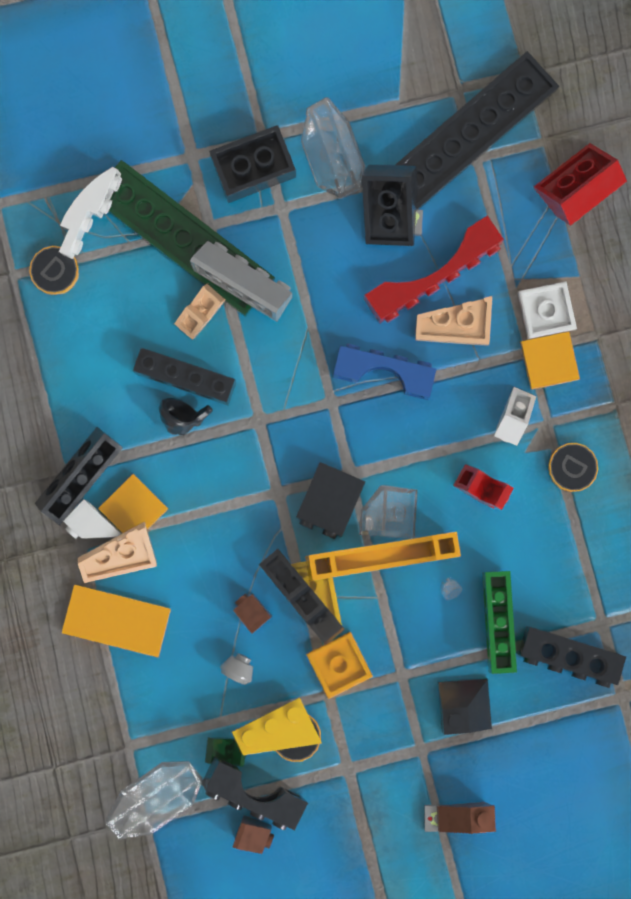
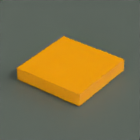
(550, 360)
(132, 505)
(339, 665)

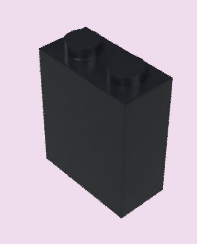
(330, 500)

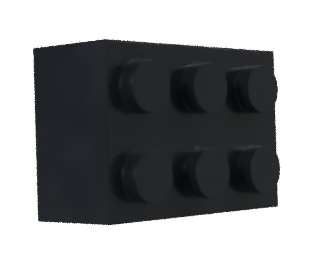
(253, 164)

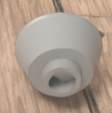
(238, 669)

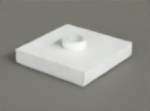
(547, 310)

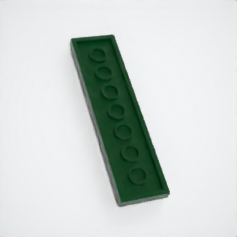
(169, 227)

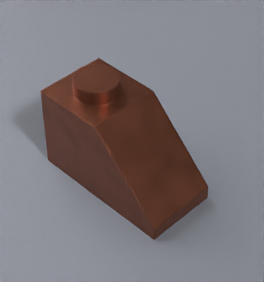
(251, 612)
(466, 818)
(253, 835)

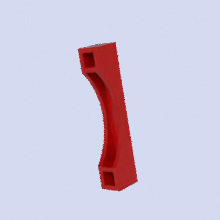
(391, 297)

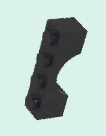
(281, 806)

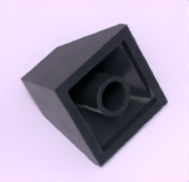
(464, 706)

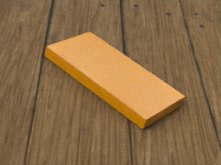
(116, 620)

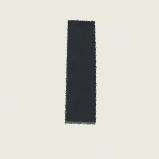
(301, 596)

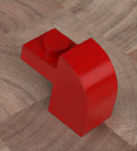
(483, 487)

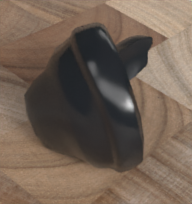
(181, 417)

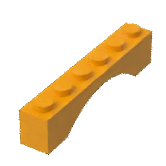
(382, 556)

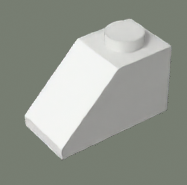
(515, 416)
(89, 523)

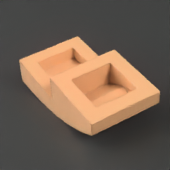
(199, 312)

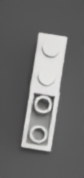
(91, 201)

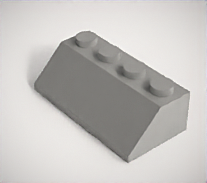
(241, 280)

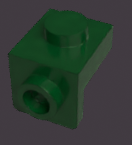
(224, 749)

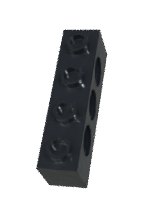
(184, 376)
(78, 476)
(611, 662)

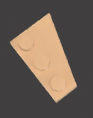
(457, 324)
(119, 556)

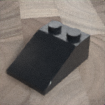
(390, 204)

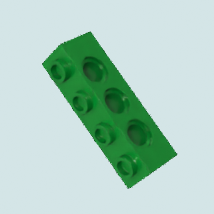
(499, 622)

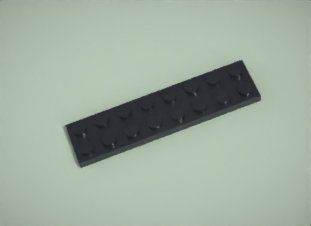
(478, 125)

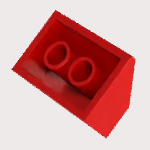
(581, 183)

